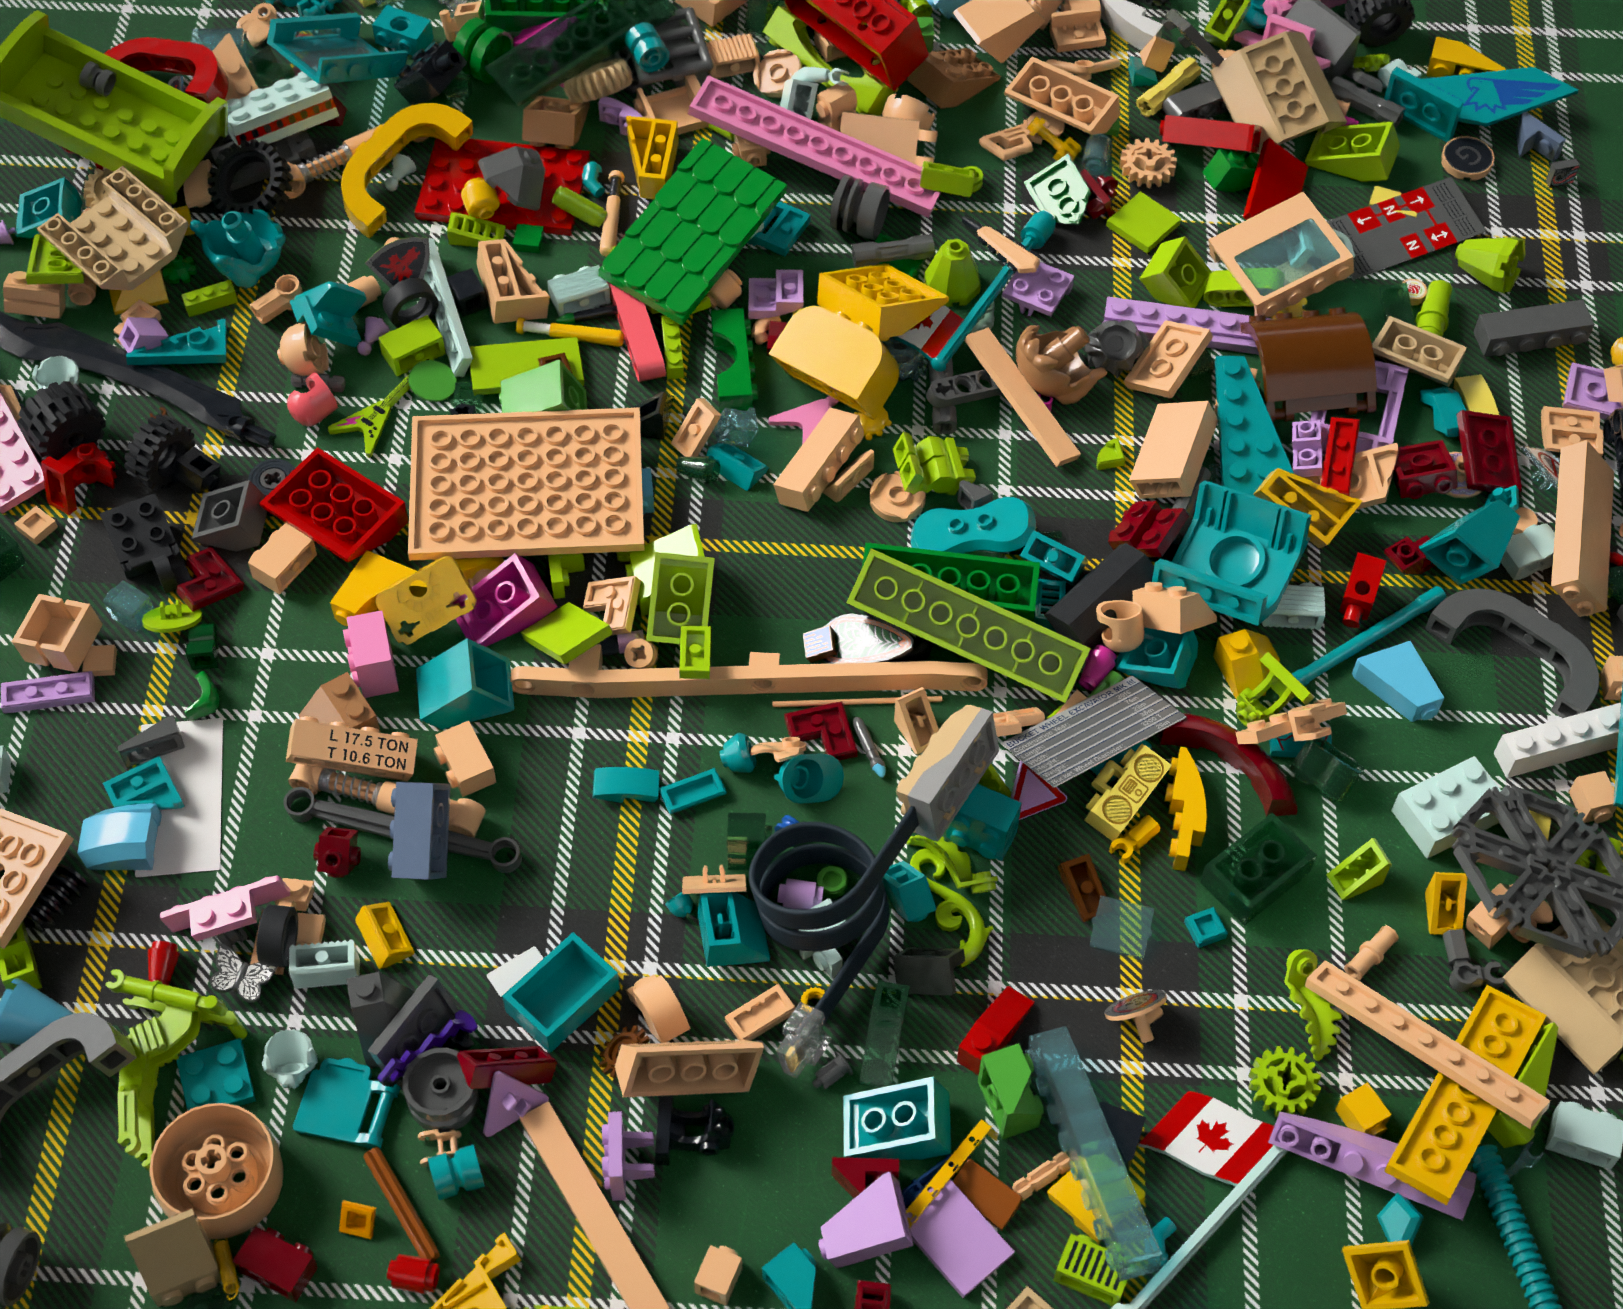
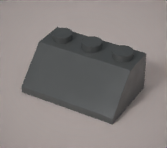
(1333, 37)

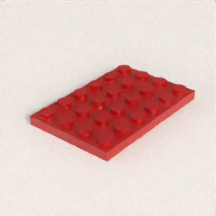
(452, 169)

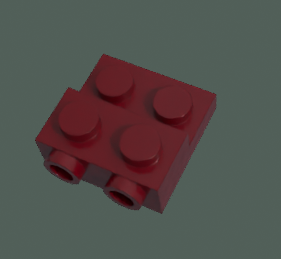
(1424, 470)
(1148, 528)

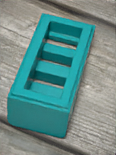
(1039, 618)

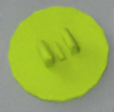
(171, 618)

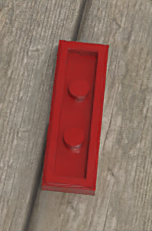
(1340, 454)

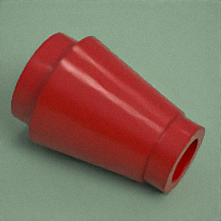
(162, 961)

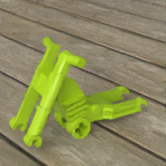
(157, 1044)

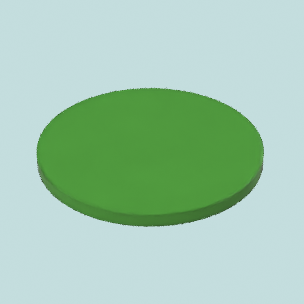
(432, 380)

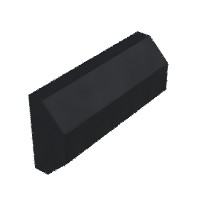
(1111, 580)

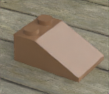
(554, 122)

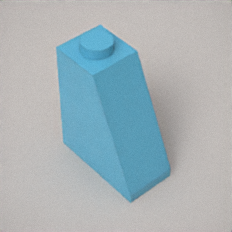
(1400, 681)

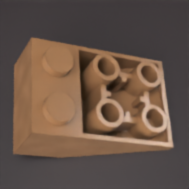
(952, 76)

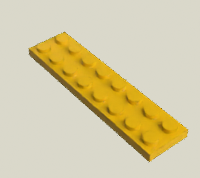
(1452, 1117)

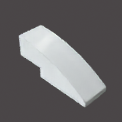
(1130, 22)

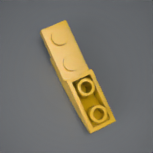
(1188, 806)

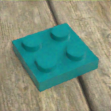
(216, 1076)

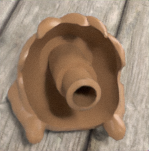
(1053, 364)

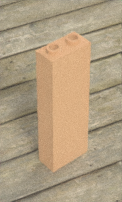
(1583, 529)

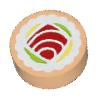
(1417, 291)

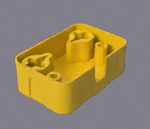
(442, 581)

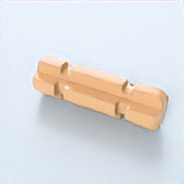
(1042, 1175)

